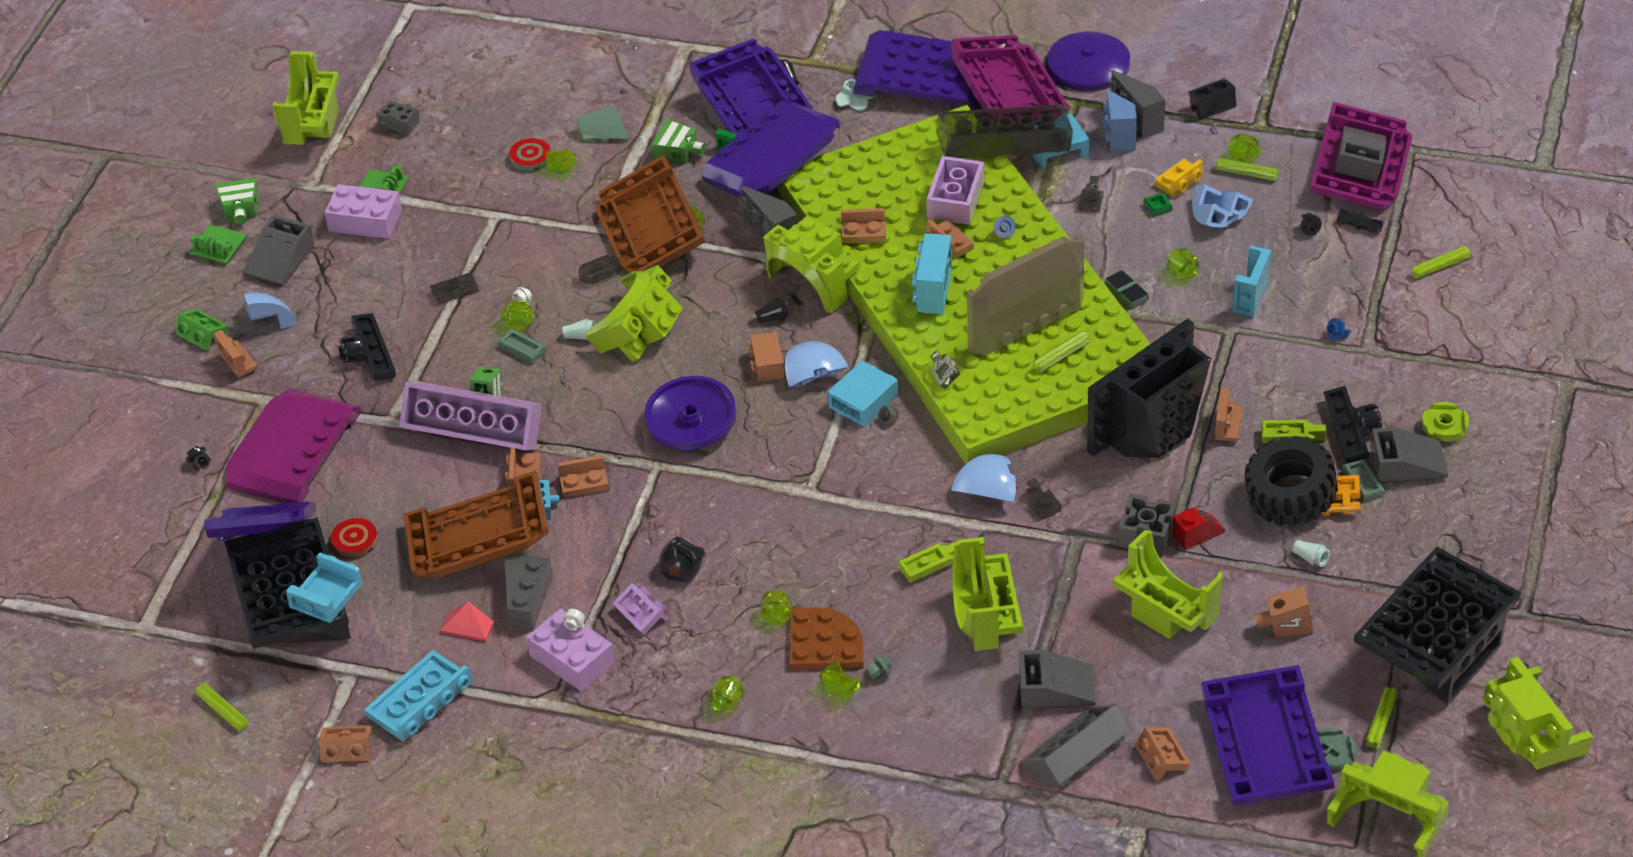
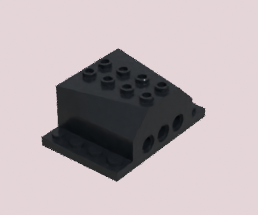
(1150, 398)
(263, 571)
(1441, 623)

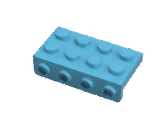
(418, 695)

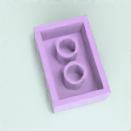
(955, 190)
(363, 211)
(572, 655)

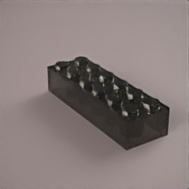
(1004, 131)

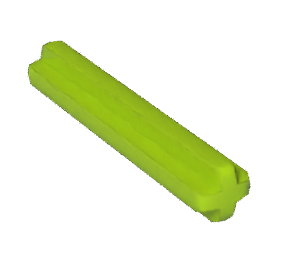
(1247, 169)
(1440, 262)
(1061, 351)
(222, 707)
(1381, 718)

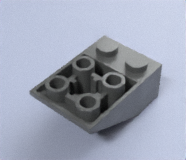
(1147, 101)
(1360, 154)
(765, 212)
(279, 249)
(1406, 455)
(1054, 680)

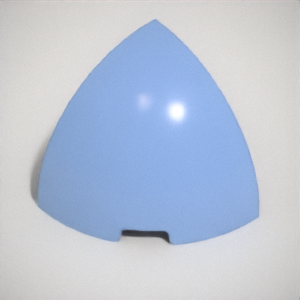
(1217, 207)
(263, 305)
(810, 361)
(987, 477)

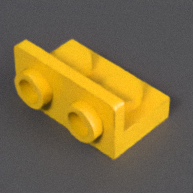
(1180, 177)

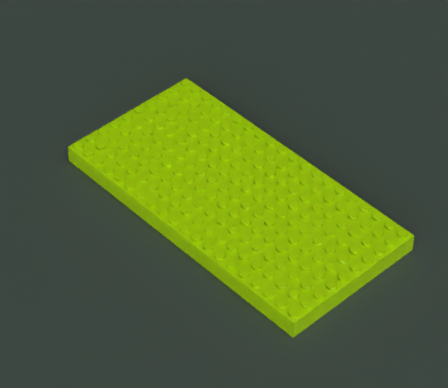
(998, 396)

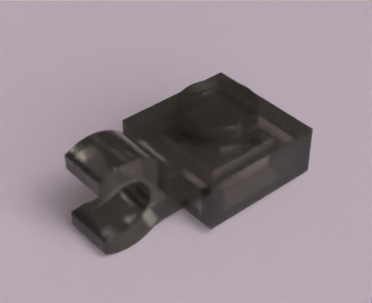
(1091, 199)
(945, 369)
(1042, 502)

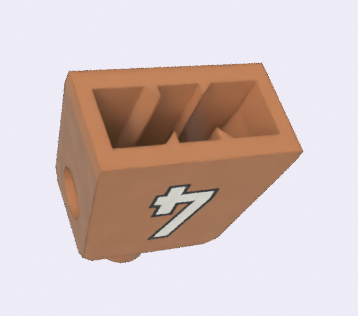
(1287, 614)

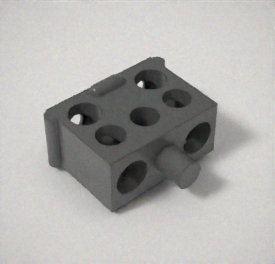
(398, 118)

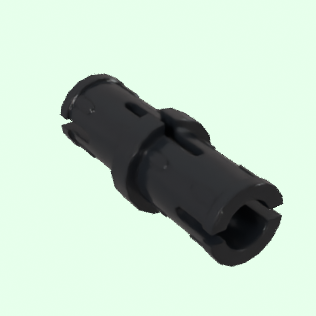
(1360, 221)

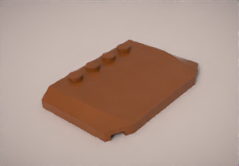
(648, 217)
(476, 529)

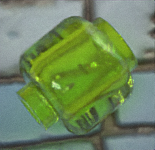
(1244, 148)
(1182, 264)
(517, 314)
(776, 605)
(726, 693)

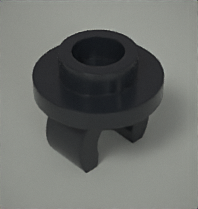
(1310, 224)
(197, 454)

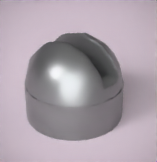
(888, 414)

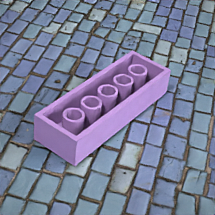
(470, 415)

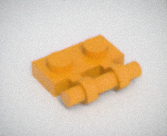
(1347, 489)

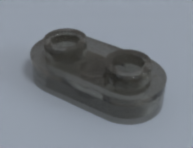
(599, 269)

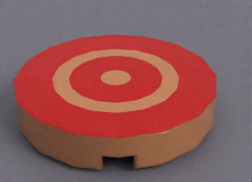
(354, 537)

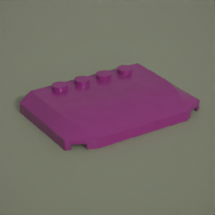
(1004, 73)
(1352, 189)
(288, 445)

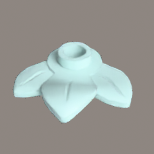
(846, 97)

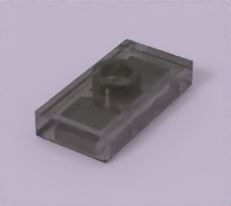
(454, 288)

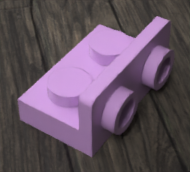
(639, 608)

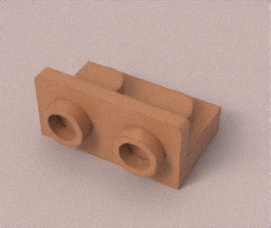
(863, 226)
(960, 242)
(234, 354)
(1227, 418)
(521, 464)
(583, 476)
(345, 743)
(1161, 751)

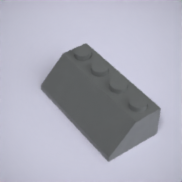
(1076, 745)

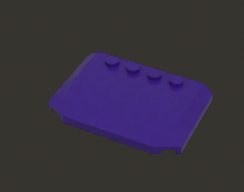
(744, 84)
(770, 149)
(256, 519)

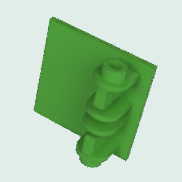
(383, 180)
(216, 243)

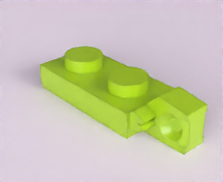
(1281, 428)
(927, 561)

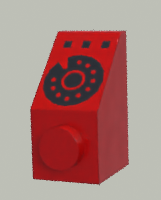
(1195, 527)

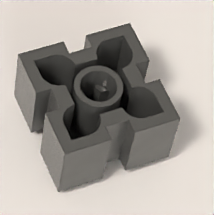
(1148, 516)

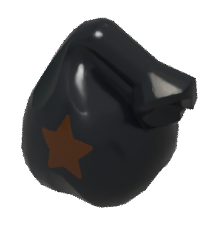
(680, 559)

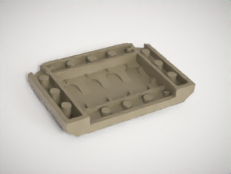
(1025, 295)

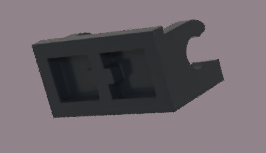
(1213, 98)

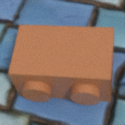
(766, 356)

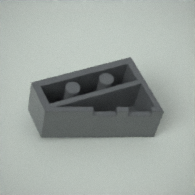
(526, 588)

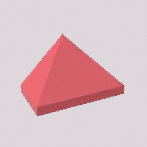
(468, 623)

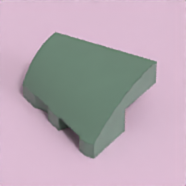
(601, 126)

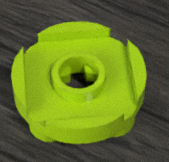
(1453, 430)

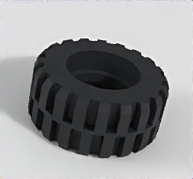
(1293, 503)

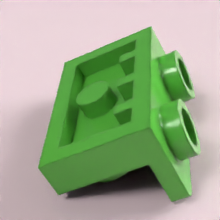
(198, 327)

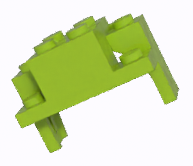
(310, 101)
(816, 254)
(639, 317)
(1161, 597)
(984, 605)
(1523, 709)
(1396, 784)

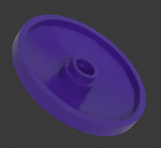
(1086, 60)
(690, 413)

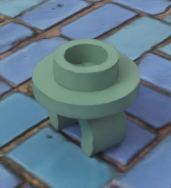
(880, 666)

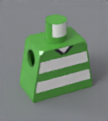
(676, 143)
(239, 199)
(487, 381)

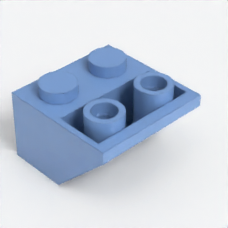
(1119, 122)

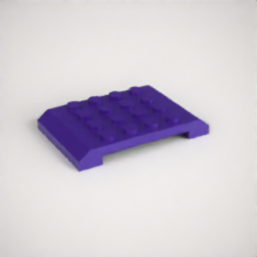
(912, 68)
(1266, 735)

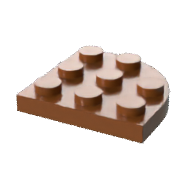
(822, 638)

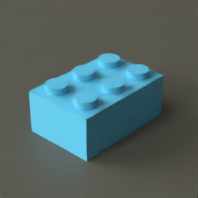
(932, 273)

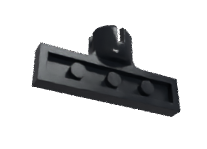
(367, 346)
(1351, 423)

